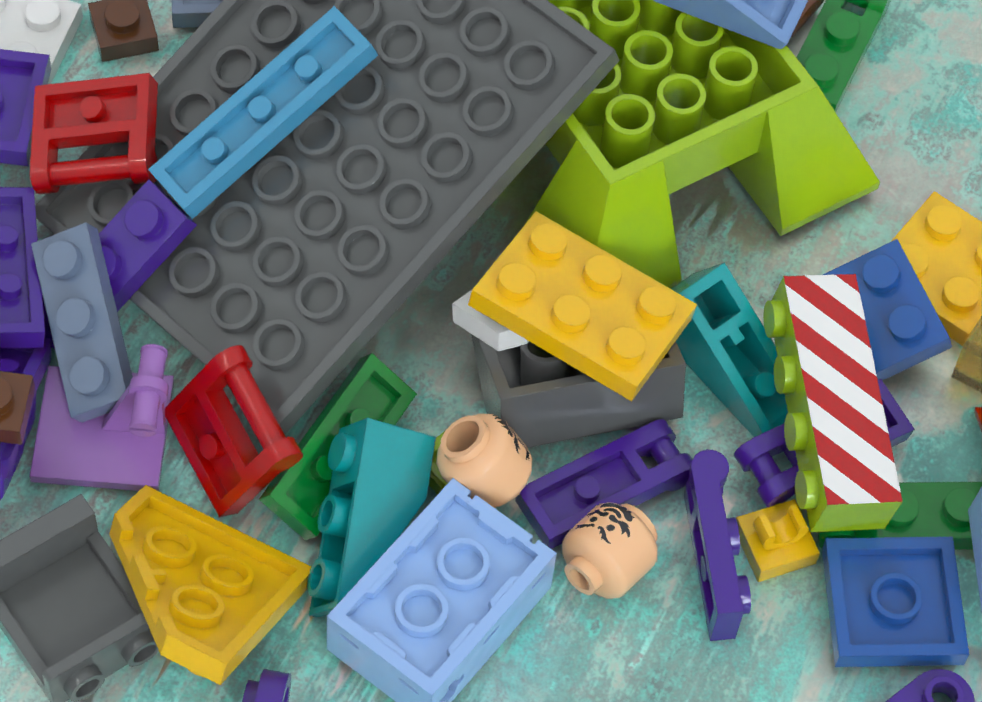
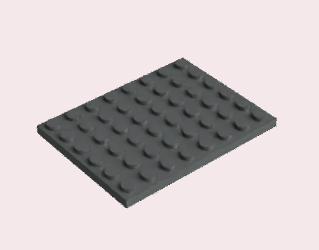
(361, 194)

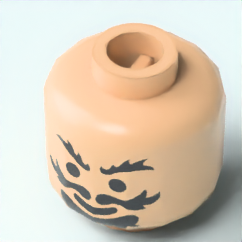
(485, 458)
(609, 550)

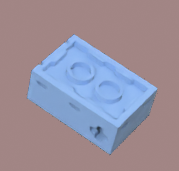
(440, 599)

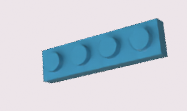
(263, 112)

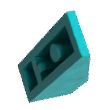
(731, 350)

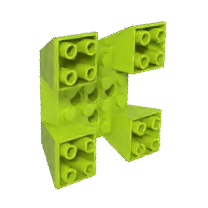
(680, 110)

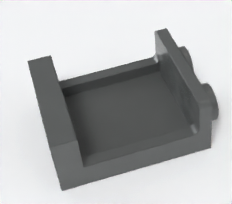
(69, 604)

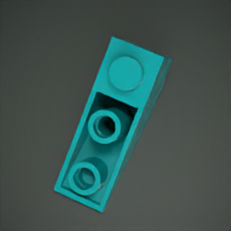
(372, 497)

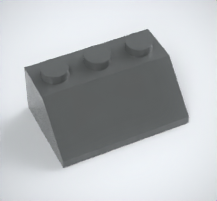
(557, 403)

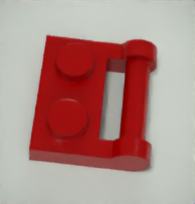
(91, 115)
(217, 439)

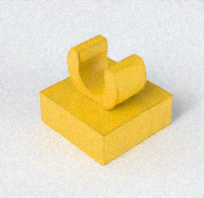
(777, 540)

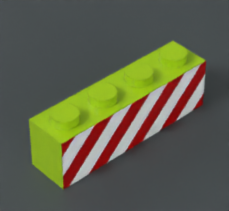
(832, 403)

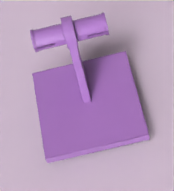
(113, 449)

